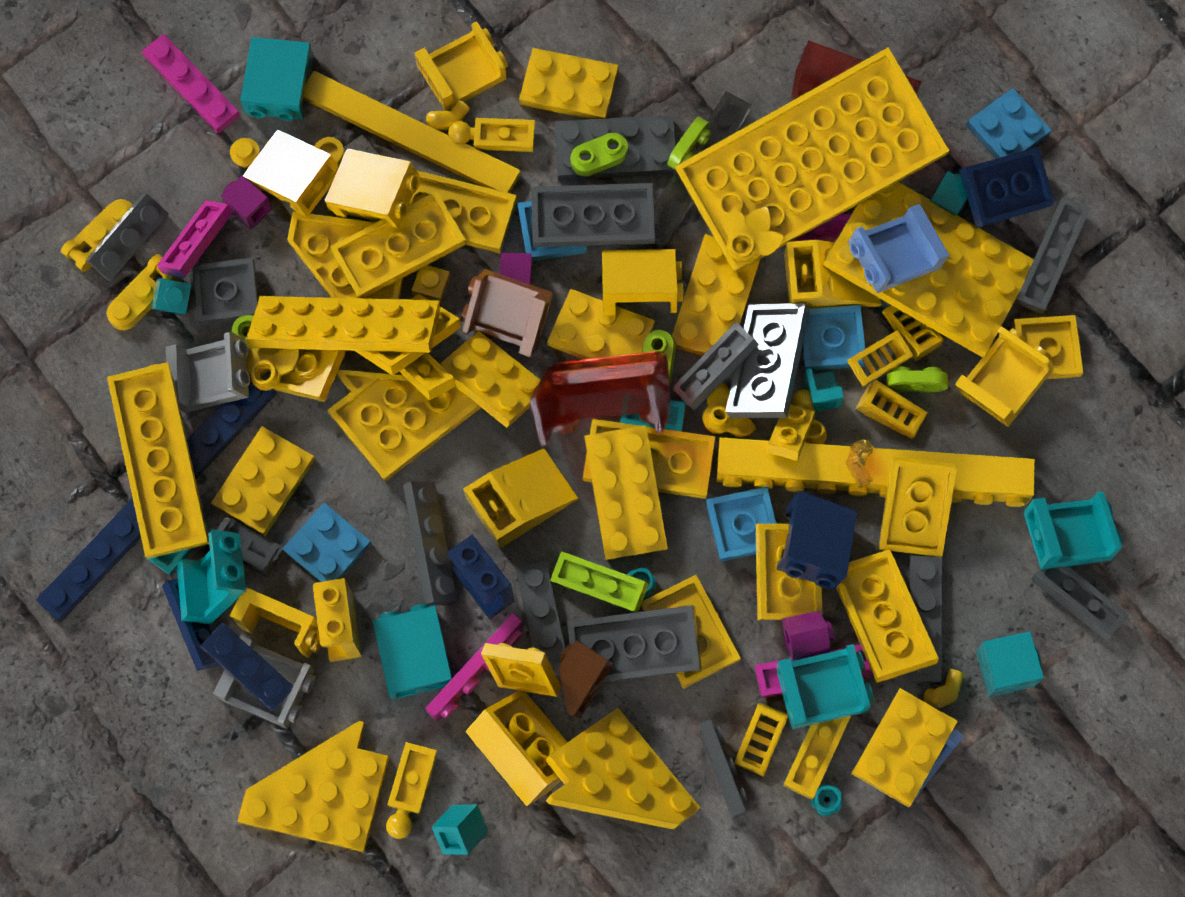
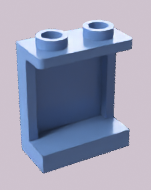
(898, 250)

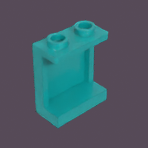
(275, 78)
(1072, 531)
(214, 581)
(412, 651)
(824, 687)

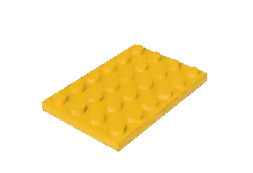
(963, 297)

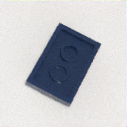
(1007, 187)

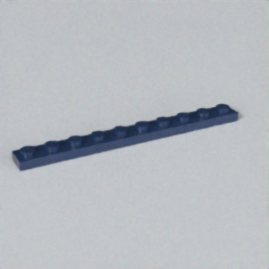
(123, 530)

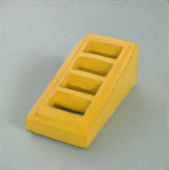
(897, 346)
(918, 350)
(886, 418)
(751, 765)

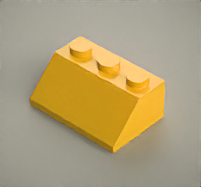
(517, 743)

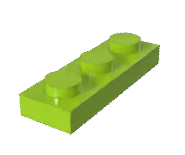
(599, 582)

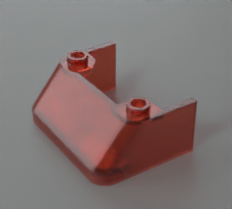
(602, 389)

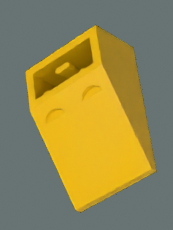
(817, 285)
(519, 496)

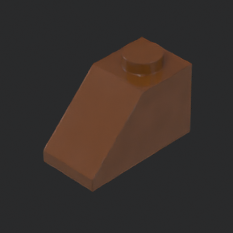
(581, 676)

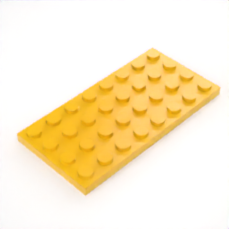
(816, 154)

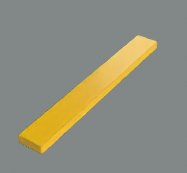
(409, 134)

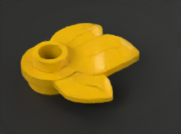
(753, 231)
(270, 360)
(717, 405)

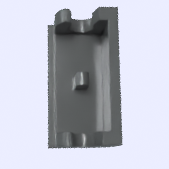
(257, 551)

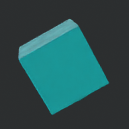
(1009, 664)

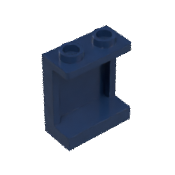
(818, 540)
(481, 577)

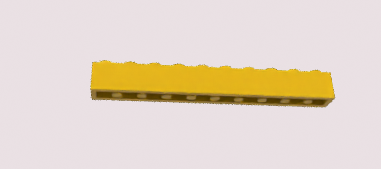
(825, 469)

